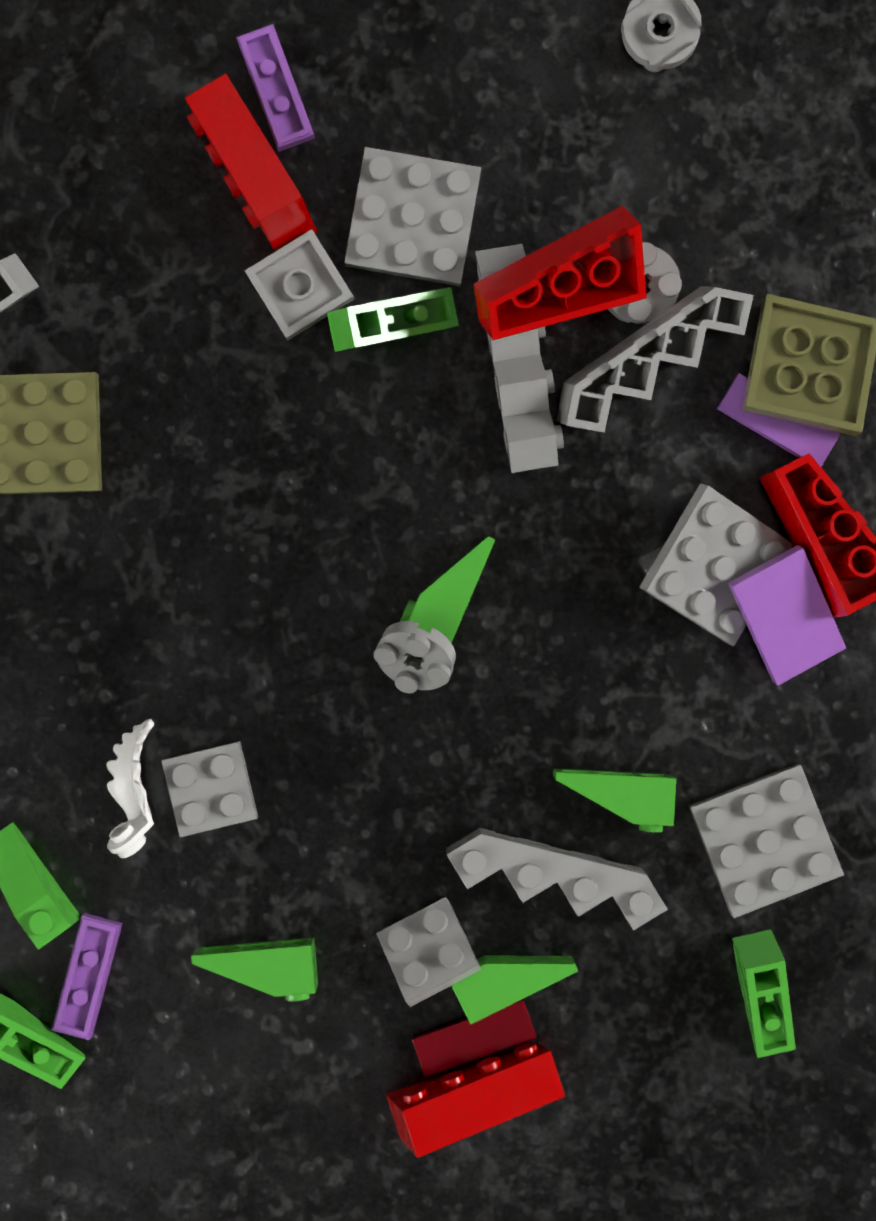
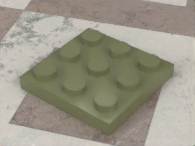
(811, 365)
(50, 433)

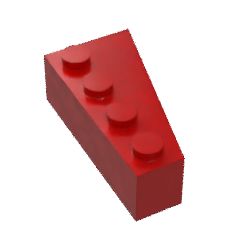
(250, 163)
(566, 279)
(829, 532)
(474, 1098)

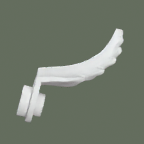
(129, 793)

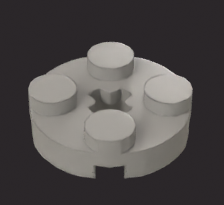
(659, 51)
(663, 286)
(411, 673)

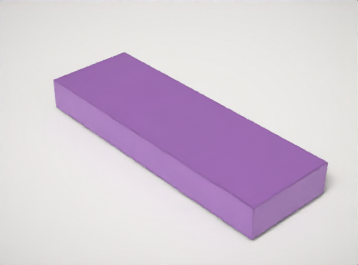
(275, 87)
(790, 436)
(86, 976)

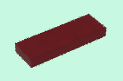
(462, 1042)

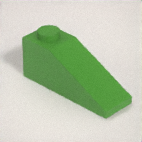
(392, 319)
(447, 598)
(636, 797)
(32, 891)
(271, 967)
(507, 981)
(765, 992)
(34, 1046)

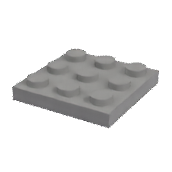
(412, 216)
(704, 553)
(766, 840)

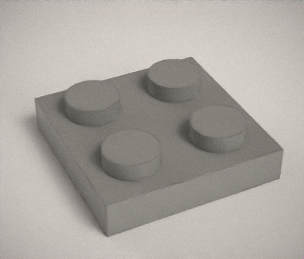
(299, 284)
(209, 789)
(428, 951)

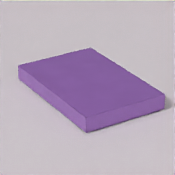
(787, 615)

